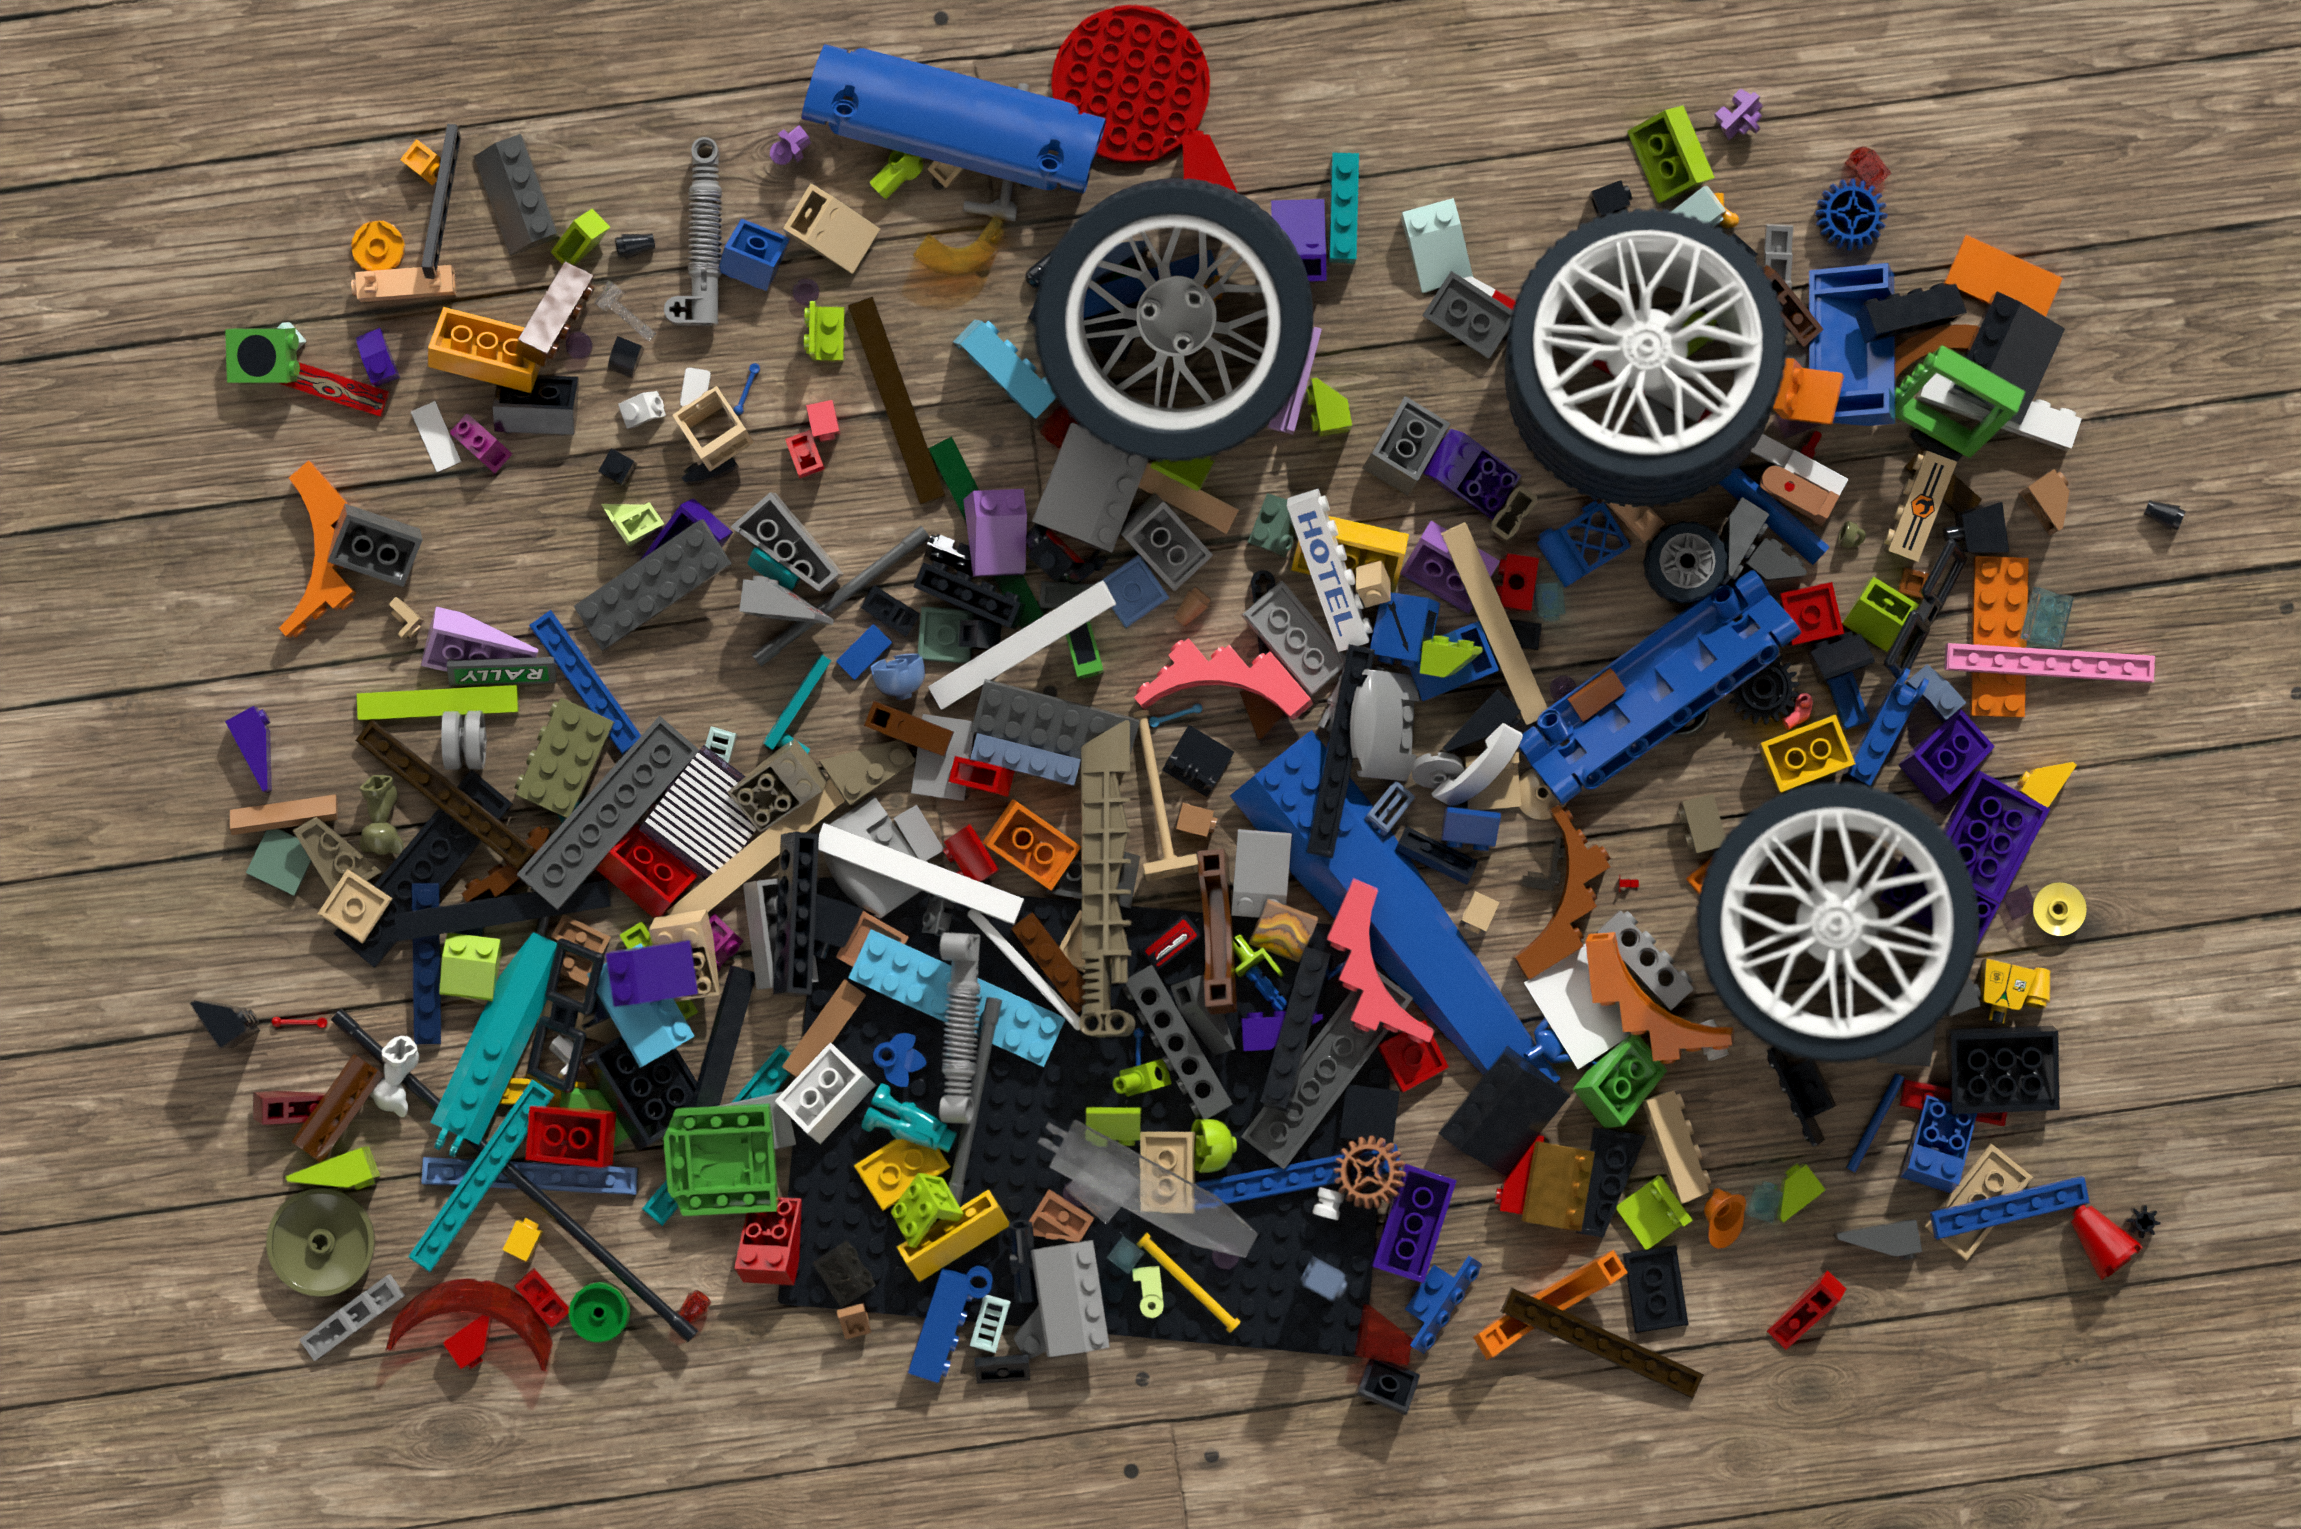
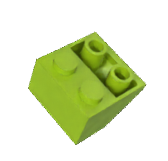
(1330, 409)
(1879, 613)

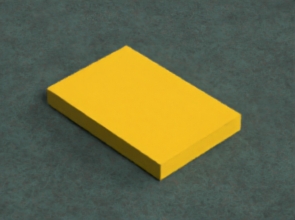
(895, 1166)

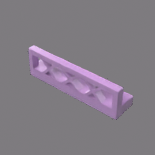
(1288, 416)

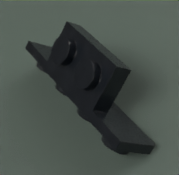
(1805, 1090)

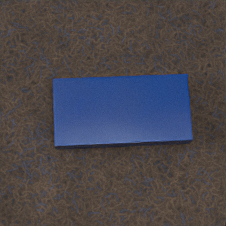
(863, 651)
(1848, 700)

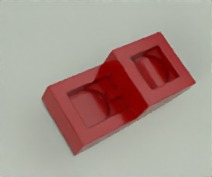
(542, 1297)

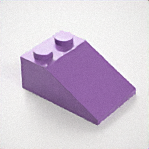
(997, 531)

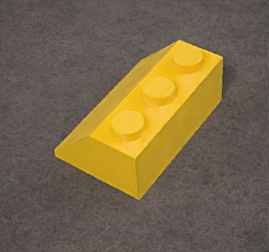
(1806, 754)

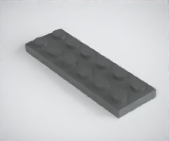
(652, 584)
(1042, 719)

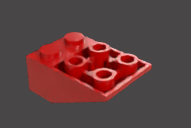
(771, 1245)

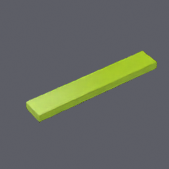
(437, 701)

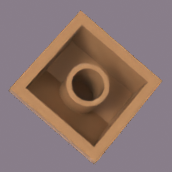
(2048, 500)

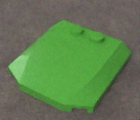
(722, 1160)

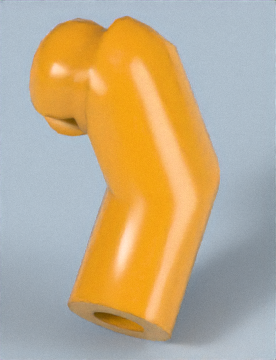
(1730, 219)

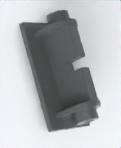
(935, 919)

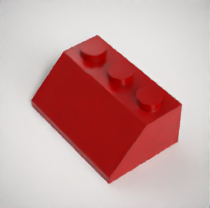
(646, 872)

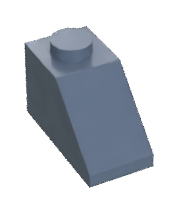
(1939, 693)

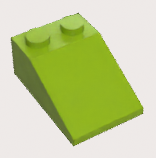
(347, 1170)

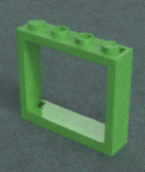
(1970, 377)

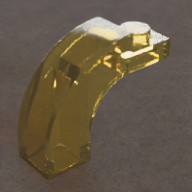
(960, 260)

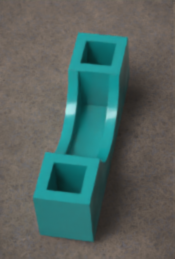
(1344, 208)

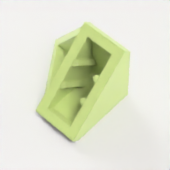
(633, 520)

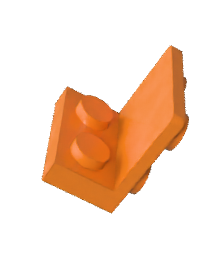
(1808, 394)

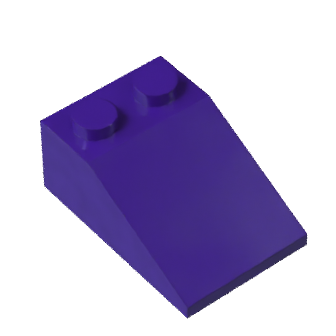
(684, 517)
(1946, 756)
(651, 973)

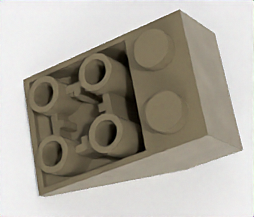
(778, 786)

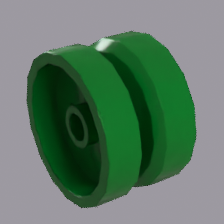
(615, 1307)

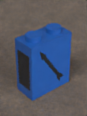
(1403, 628)

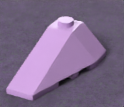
(461, 637)

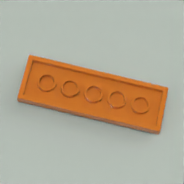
(1998, 620)

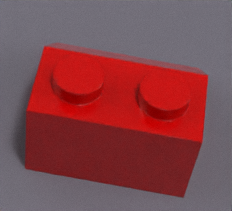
(970, 855)

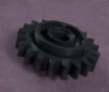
(1774, 701)

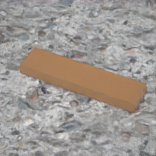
(283, 814)
(825, 1027)

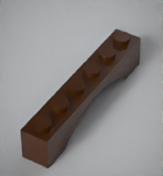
(1219, 949)

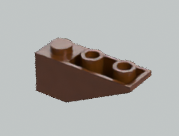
(908, 728)

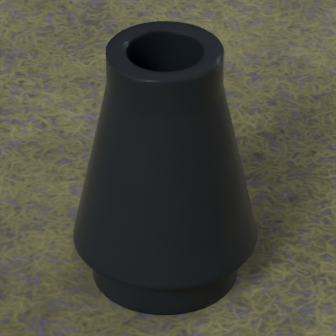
(633, 244)
(2165, 514)

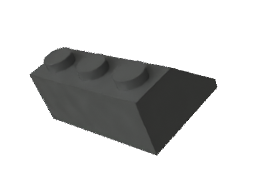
(374, 545)

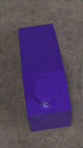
(254, 741)

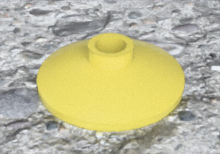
(2072, 906)

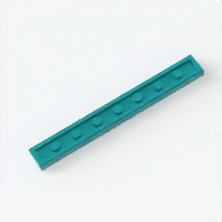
(764, 1082)
(479, 1178)

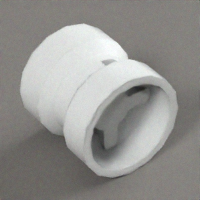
(1328, 1203)

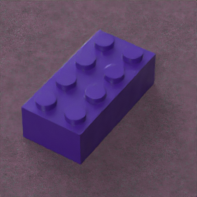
(1414, 1223)

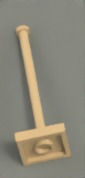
(1169, 865)

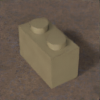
(1702, 823)

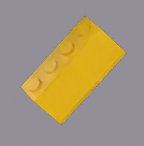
(1364, 546)

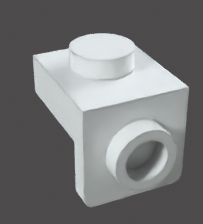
(642, 409)
(562, 1049)

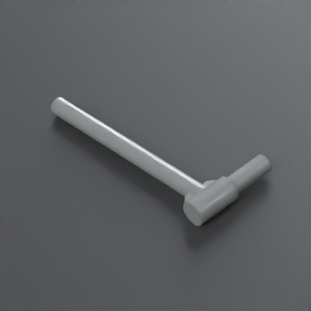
(1000, 208)

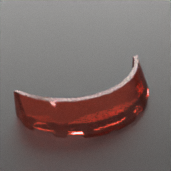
(480, 1298)

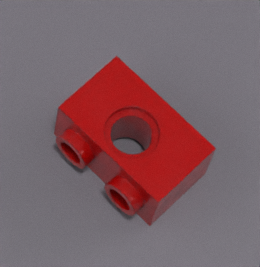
(1526, 569)

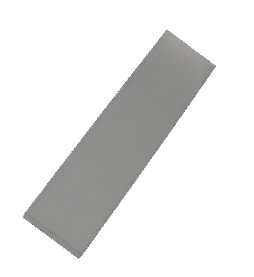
(1779, 250)
(352, 1317)

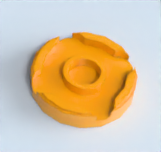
(378, 246)

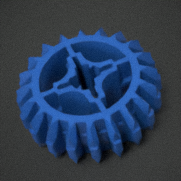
(1862, 214)

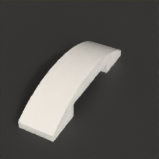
(1483, 770)

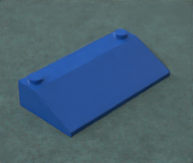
(1867, 368)

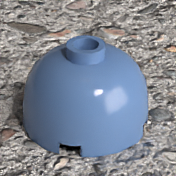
(899, 676)

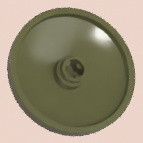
(320, 1242)

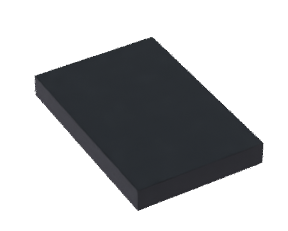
(1655, 1289)

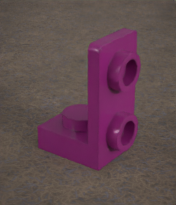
(480, 443)

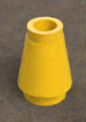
(2039, 992)

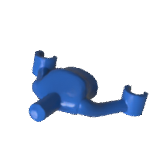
(1548, 1046)

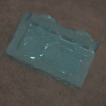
(2046, 618)

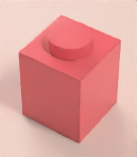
(823, 420)

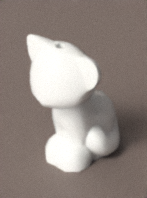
(400, 1058)

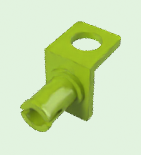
(1250, 958)
(1141, 1078)

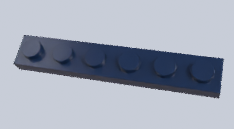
(426, 972)

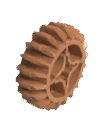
(1376, 1163)

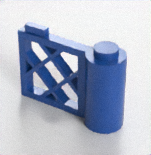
(1562, 550)

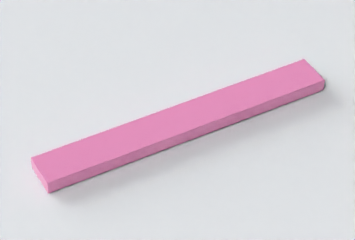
(2049, 663)

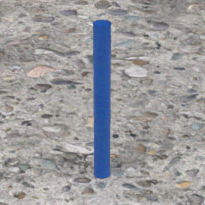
(1875, 1122)

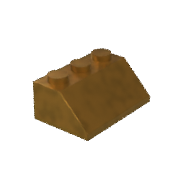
(1558, 1186)

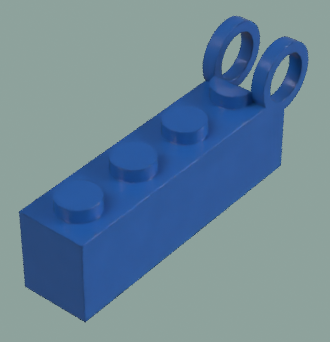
(1884, 729)
(942, 1321)

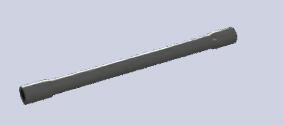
(907, 545)
(989, 1020)

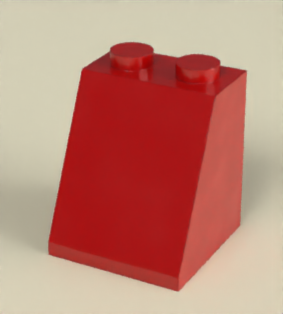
(1203, 161)

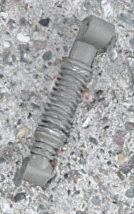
(705, 227)
(963, 991)

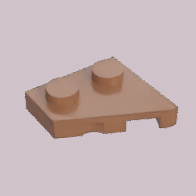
(1059, 1219)

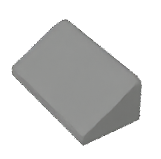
(918, 834)

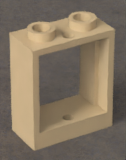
(725, 445)

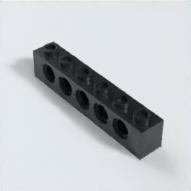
(796, 914)

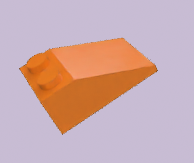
(1031, 844)

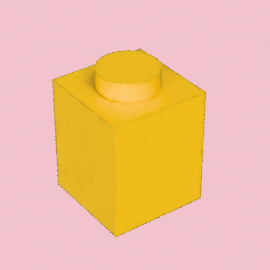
(523, 1239)

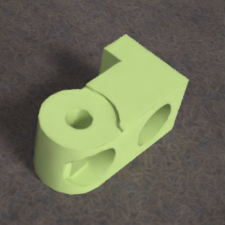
(1152, 1300)

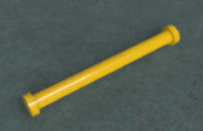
(1188, 1283)

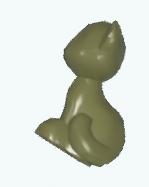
(379, 835)

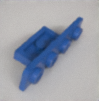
(1438, 1298)

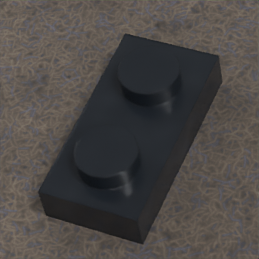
(1002, 1369)

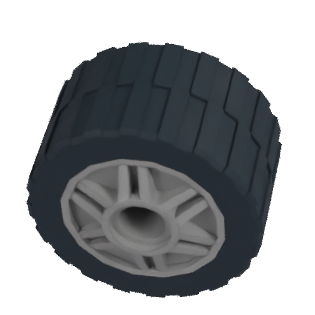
(1706, 559)

